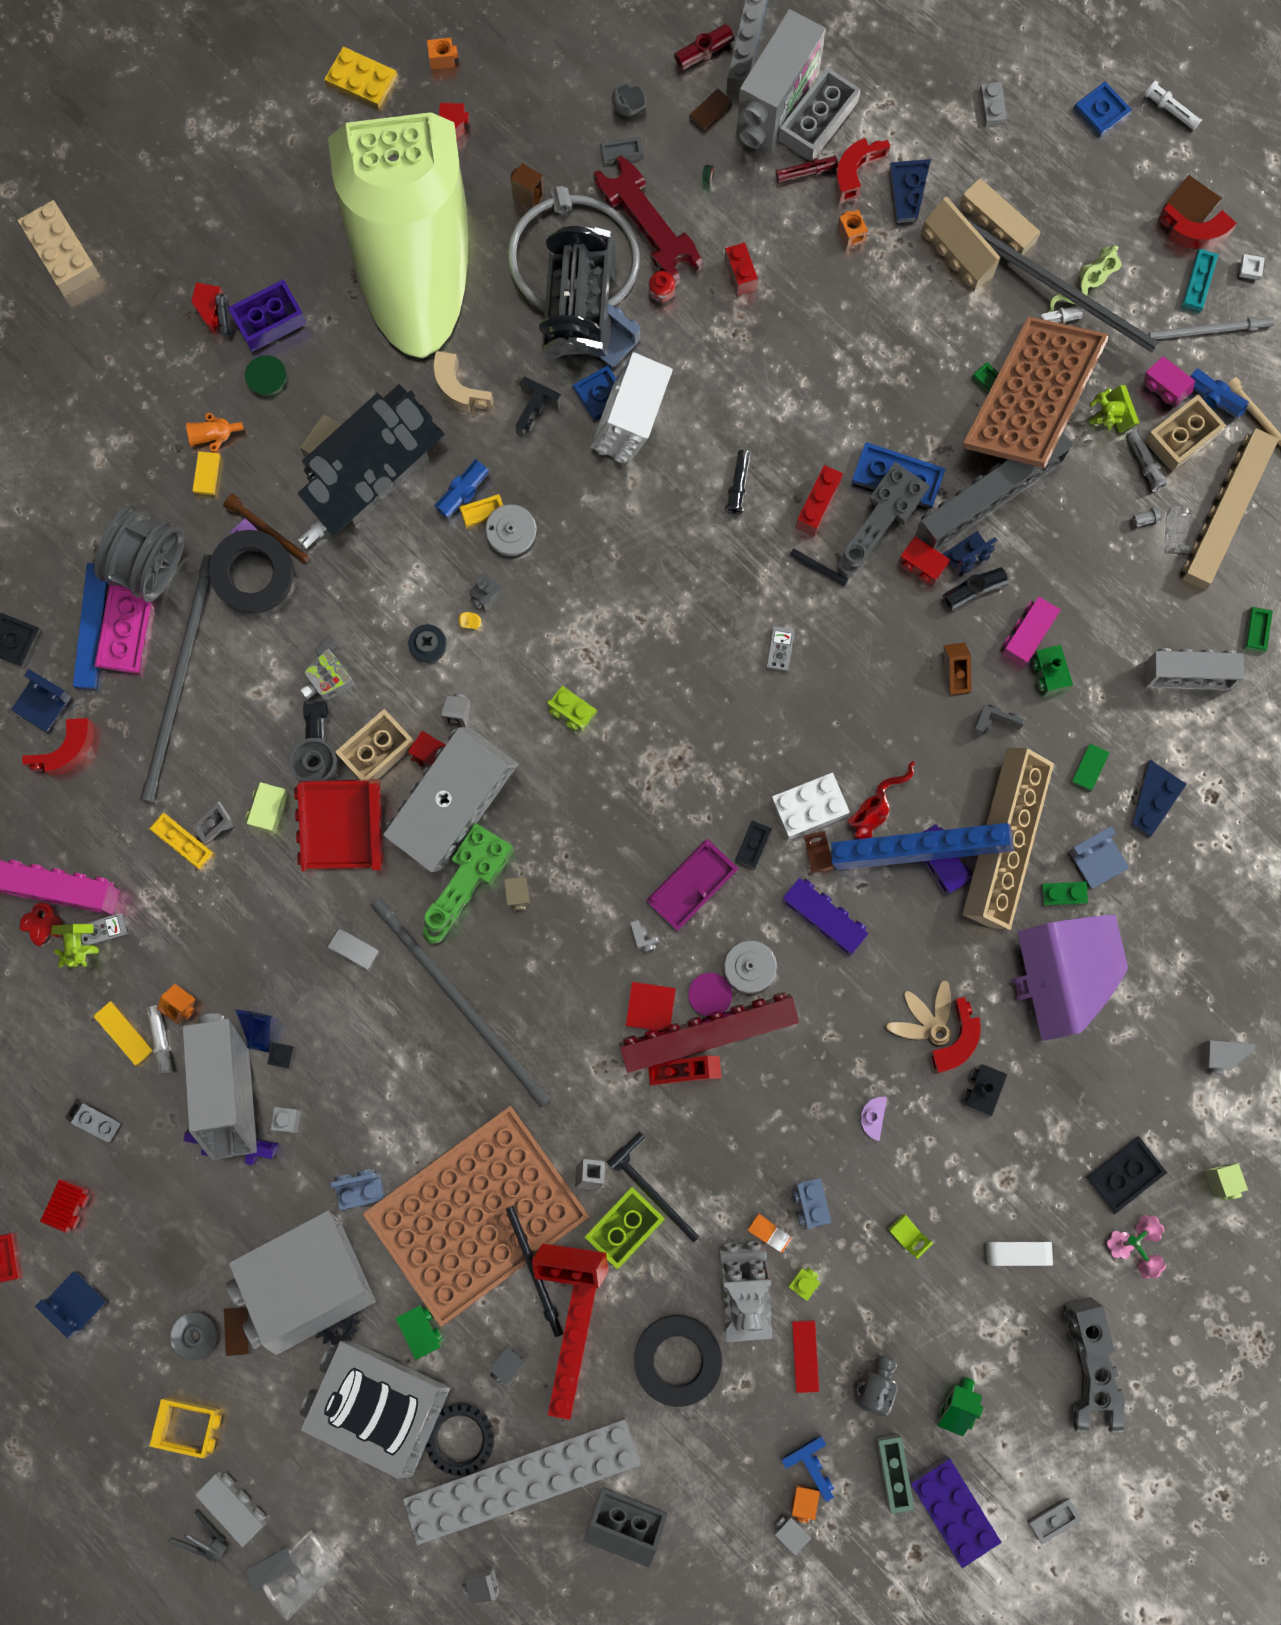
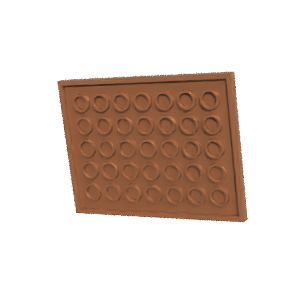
(452, 1221)

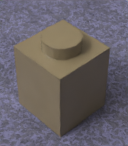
(517, 893)

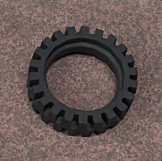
(480, 1459)

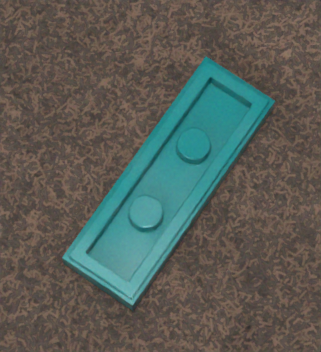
(1199, 280)

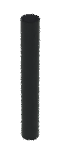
(819, 567)

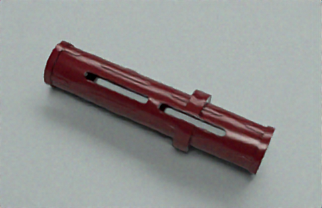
(805, 169)

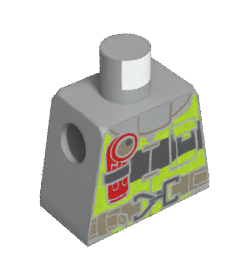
(326, 677)

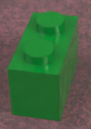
(419, 1331)

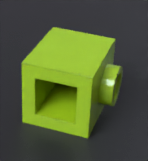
(804, 1283)

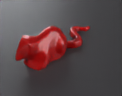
(876, 808)

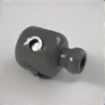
(877, 1389)

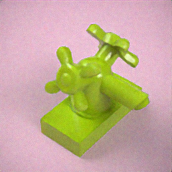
(1115, 409)
(74, 952)

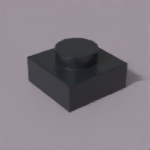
(281, 1055)

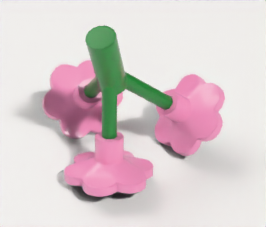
(1122, 1243)

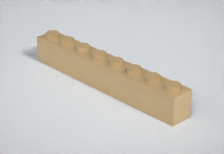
(1230, 508)

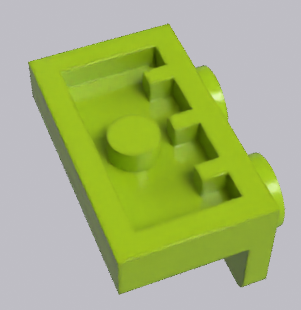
(571, 708)

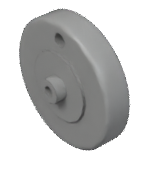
(510, 530)
(750, 967)

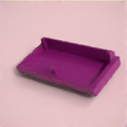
(692, 884)

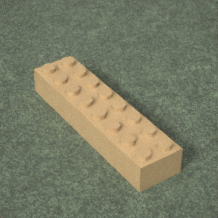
(1019, 802)

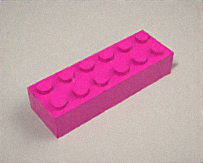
(58, 887)

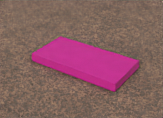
(123, 631)

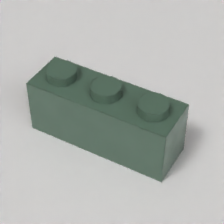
(894, 1473)

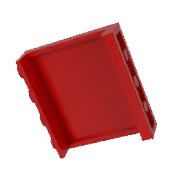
(339, 824)

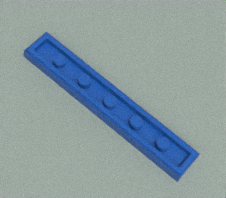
(90, 629)

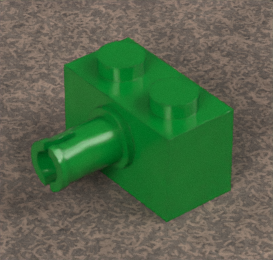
(1051, 670)
(961, 1408)

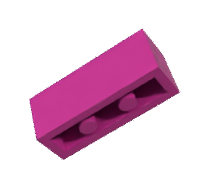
(1030, 631)

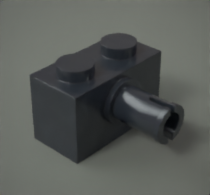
(984, 1090)

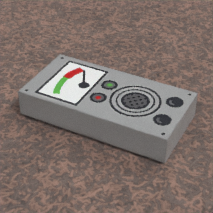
(780, 648)
(106, 929)

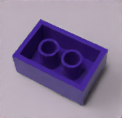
(267, 315)

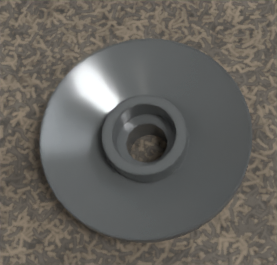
(182, 1338)

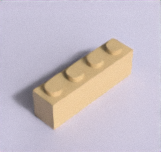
(999, 217)

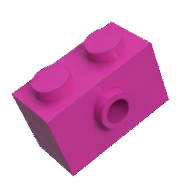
(1169, 382)

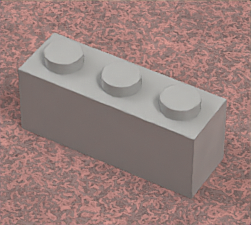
(231, 1508)

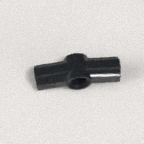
(986, 581)

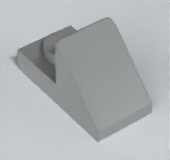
(212, 823)

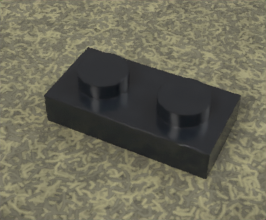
(753, 844)

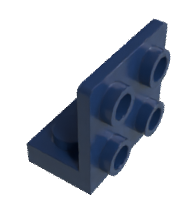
(969, 552)
(41, 701)
(71, 1305)

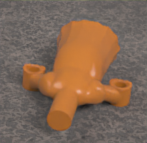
(213, 429)

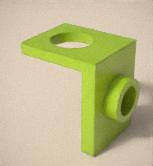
(909, 1236)

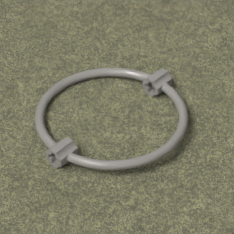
(562, 204)

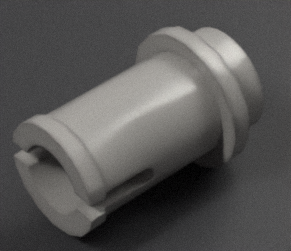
(1147, 517)

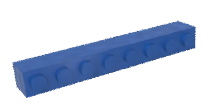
(922, 846)

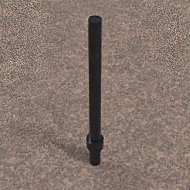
(550, 1312)

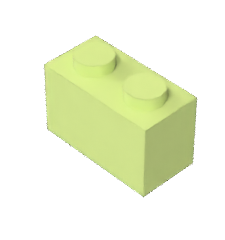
(266, 808)
(1226, 1181)

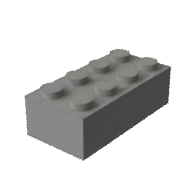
(819, 114)
(1194, 669)

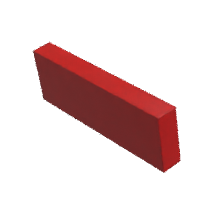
(805, 1356)

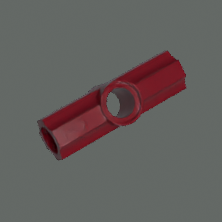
(713, 41)

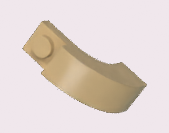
(454, 393)

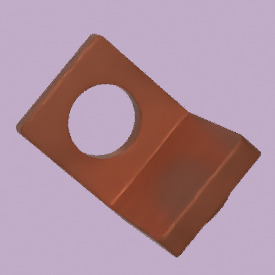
(818, 852)

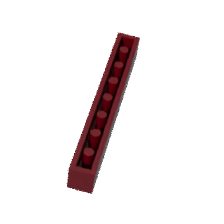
(708, 1032)

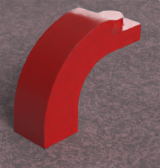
(853, 158)
(1194, 234)
(71, 752)
(964, 1045)

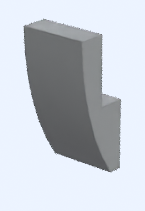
(352, 949)

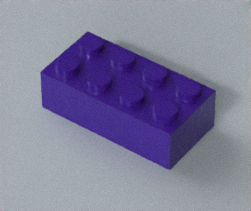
(954, 1511)

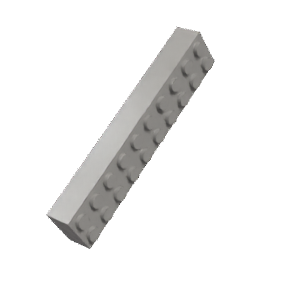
(521, 1481)

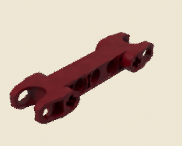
(627, 192)

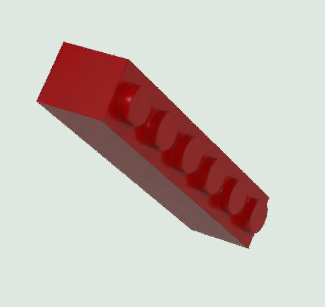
(572, 1352)

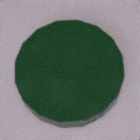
(266, 376)

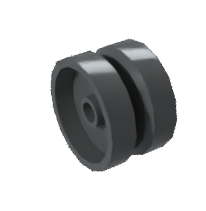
(310, 752)

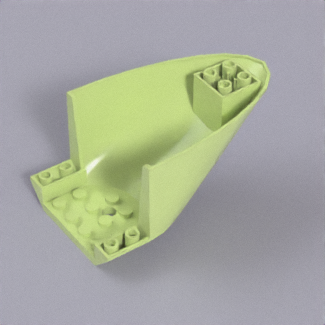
(404, 224)

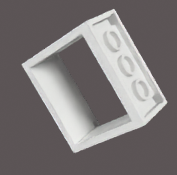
(631, 408)

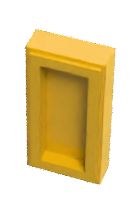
(206, 473)
(479, 511)

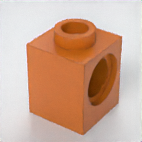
(438, 46)
(856, 235)
(176, 1004)
(804, 1503)

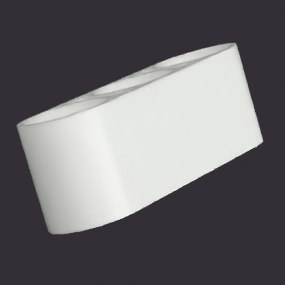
(1019, 1253)

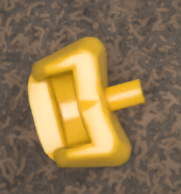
(469, 620)

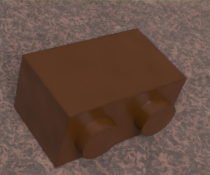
(527, 186)

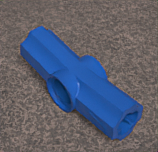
(1218, 394)
(461, 489)

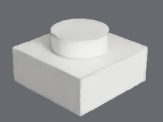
(1251, 267)

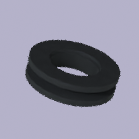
(221, 565)
(709, 1371)

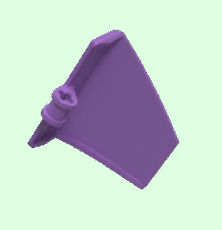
(1070, 971)

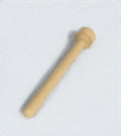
(1235, 386)

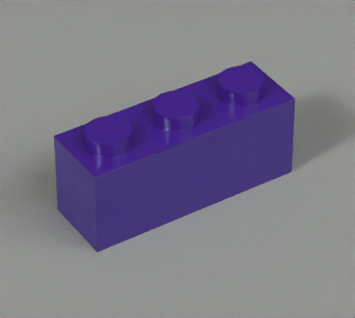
(948, 872)

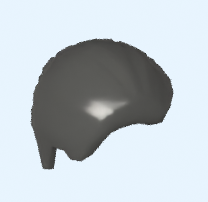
(628, 99)

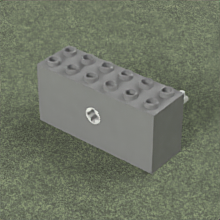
(450, 798)

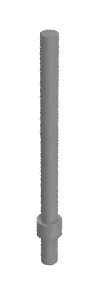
(1249, 324)

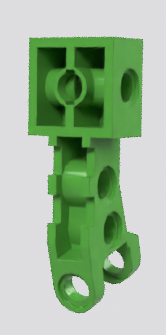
(478, 859)

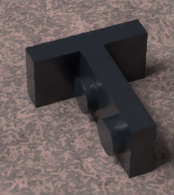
(539, 396)

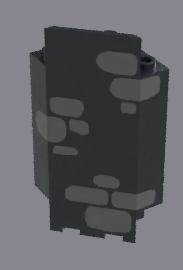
(367, 458)

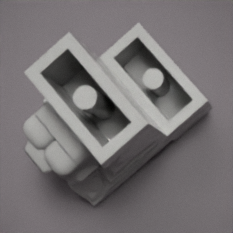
(746, 1291)

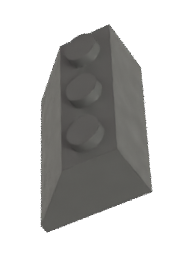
(625, 1527)

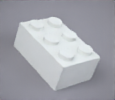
(809, 806)

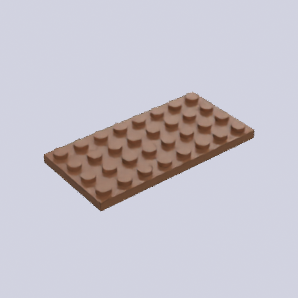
(1036, 392)

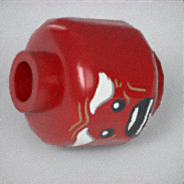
(661, 286)

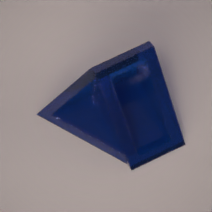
(257, 1029)

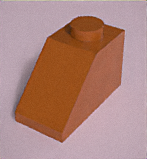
(958, 668)

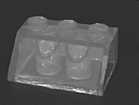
(300, 1574)

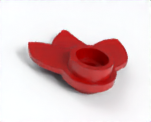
(40, 927)

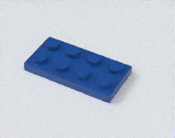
(877, 461)

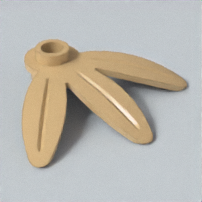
(931, 1024)

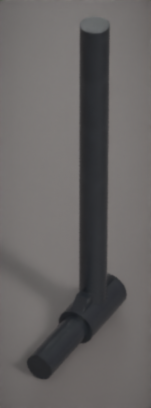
(620, 1161)

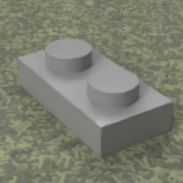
(993, 103)
(1055, 1521)

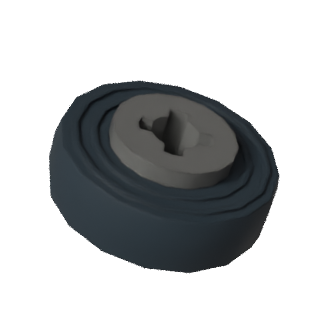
(433, 649)

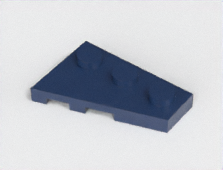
(908, 185)
(1156, 798)

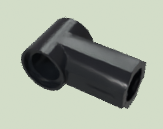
(315, 715)

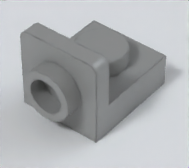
(639, 933)

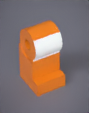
(769, 1233)

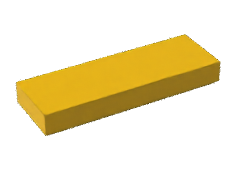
(181, 841)
(123, 1033)

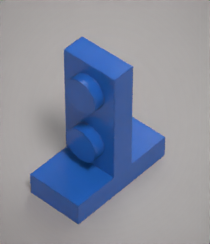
(812, 1463)

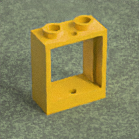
(162, 1423)

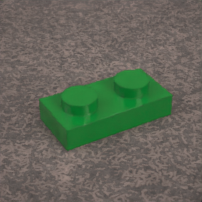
(1064, 894)

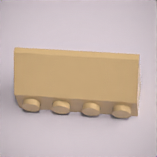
(960, 244)

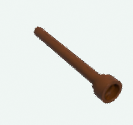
(234, 504)

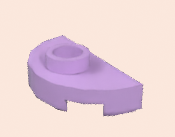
(872, 1117)

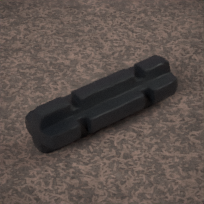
(223, 314)

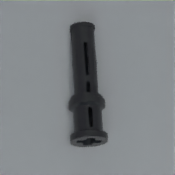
(737, 491)

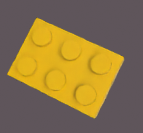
(361, 77)

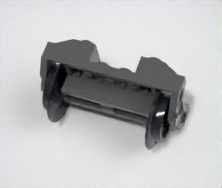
(579, 265)

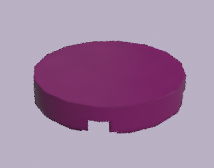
(710, 994)

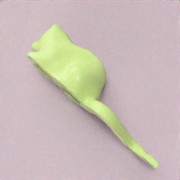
(1094, 273)

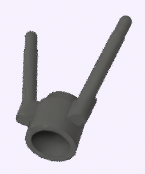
(212, 1550)

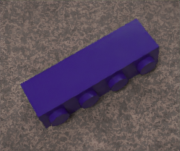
(824, 916)

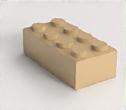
(58, 248)

